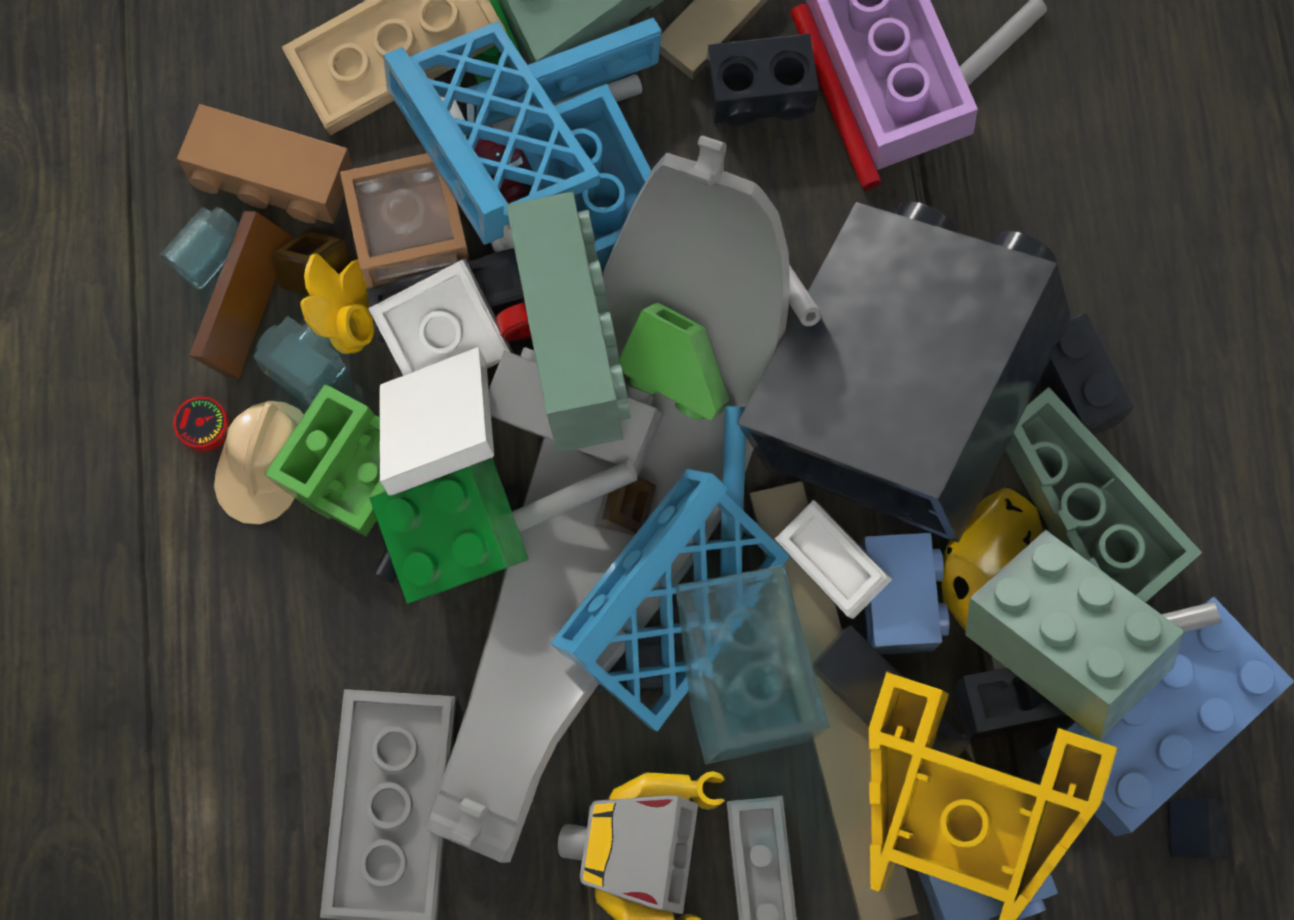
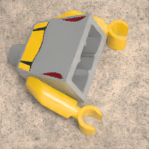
(640, 845)

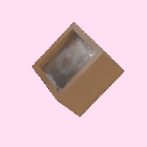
(402, 219)

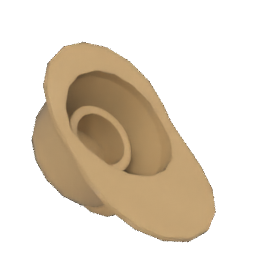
(246, 456)

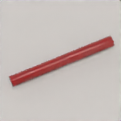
(837, 101)

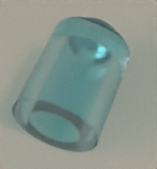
(201, 246)

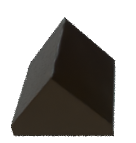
(626, 507)

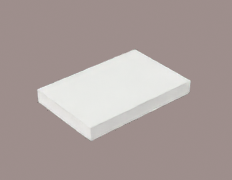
(435, 421)

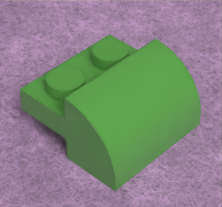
(333, 460)

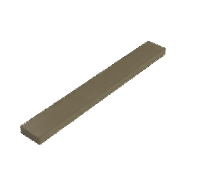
(844, 747)

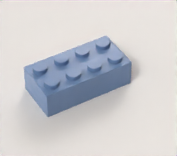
(1185, 720)

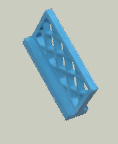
(445, 135)
(633, 578)

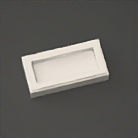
(833, 559)

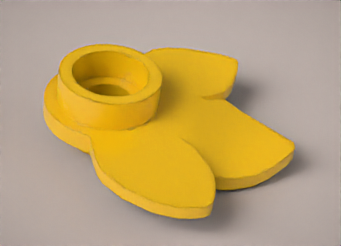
(337, 305)

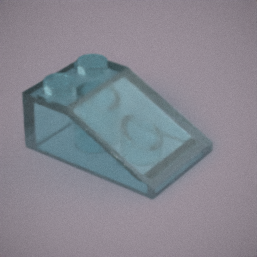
(748, 665)

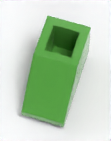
(675, 359)

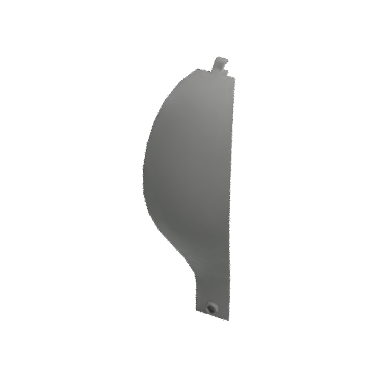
(721, 259)

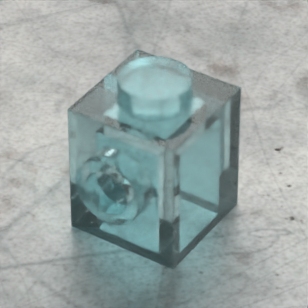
(298, 359)

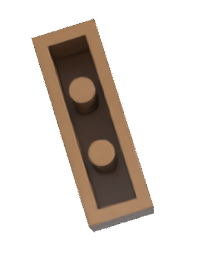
(264, 165)

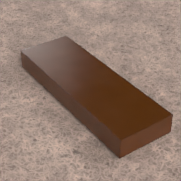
(239, 296)

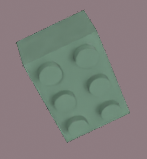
(1073, 633)

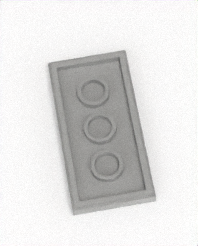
(383, 792)

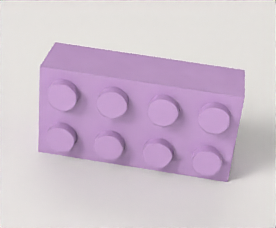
(896, 75)

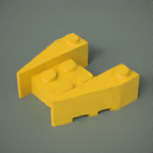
(967, 818)

